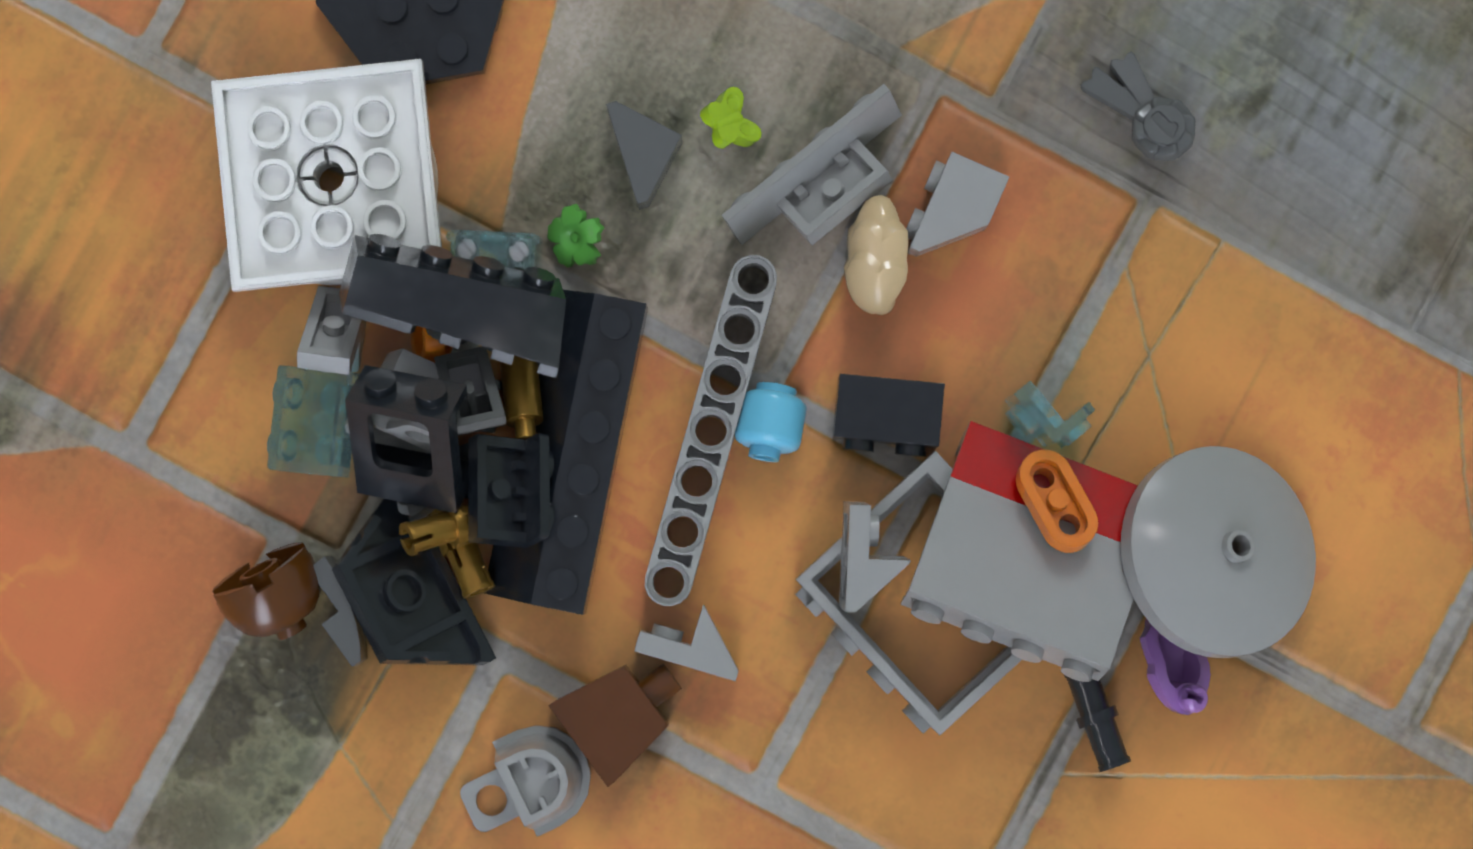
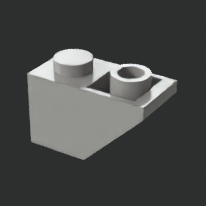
(960, 204)

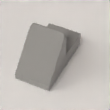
(331, 339)
(863, 573)
(704, 654)

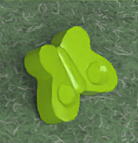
(727, 121)

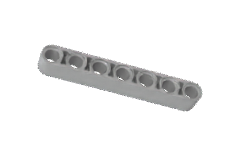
(711, 404)

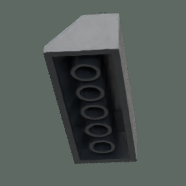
(585, 428)

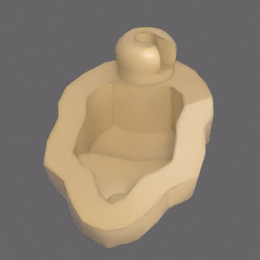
(876, 256)

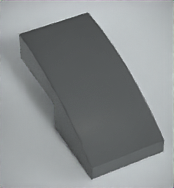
(343, 625)

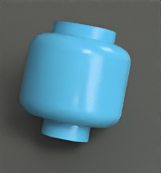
(771, 421)

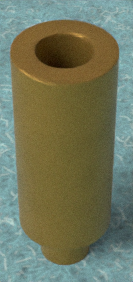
(522, 396)

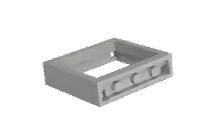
(853, 637)

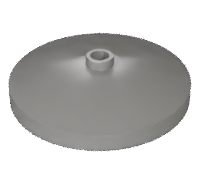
(1218, 552)

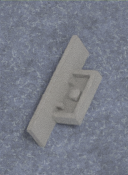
(824, 178)

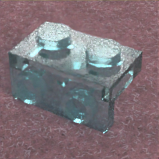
(1034, 415)
(310, 422)

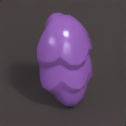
(1175, 674)

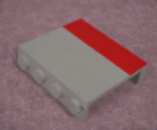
(1001, 578)

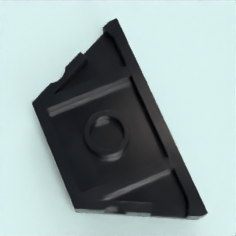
(445, 34)
(408, 602)

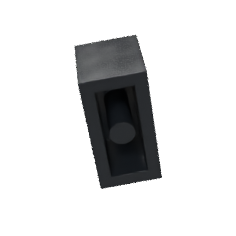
(888, 413)

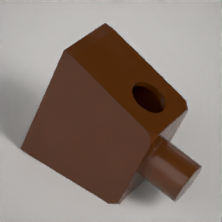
(616, 717)

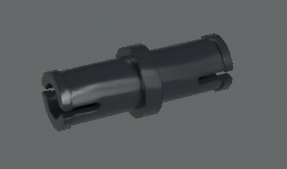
(1099, 723)

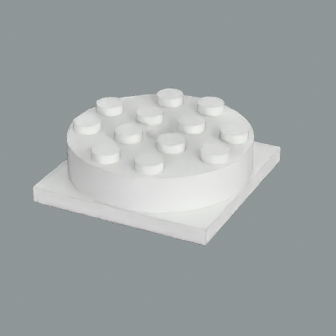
(293, 126)

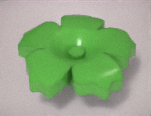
(575, 237)

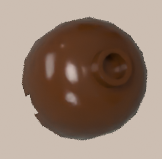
(272, 594)

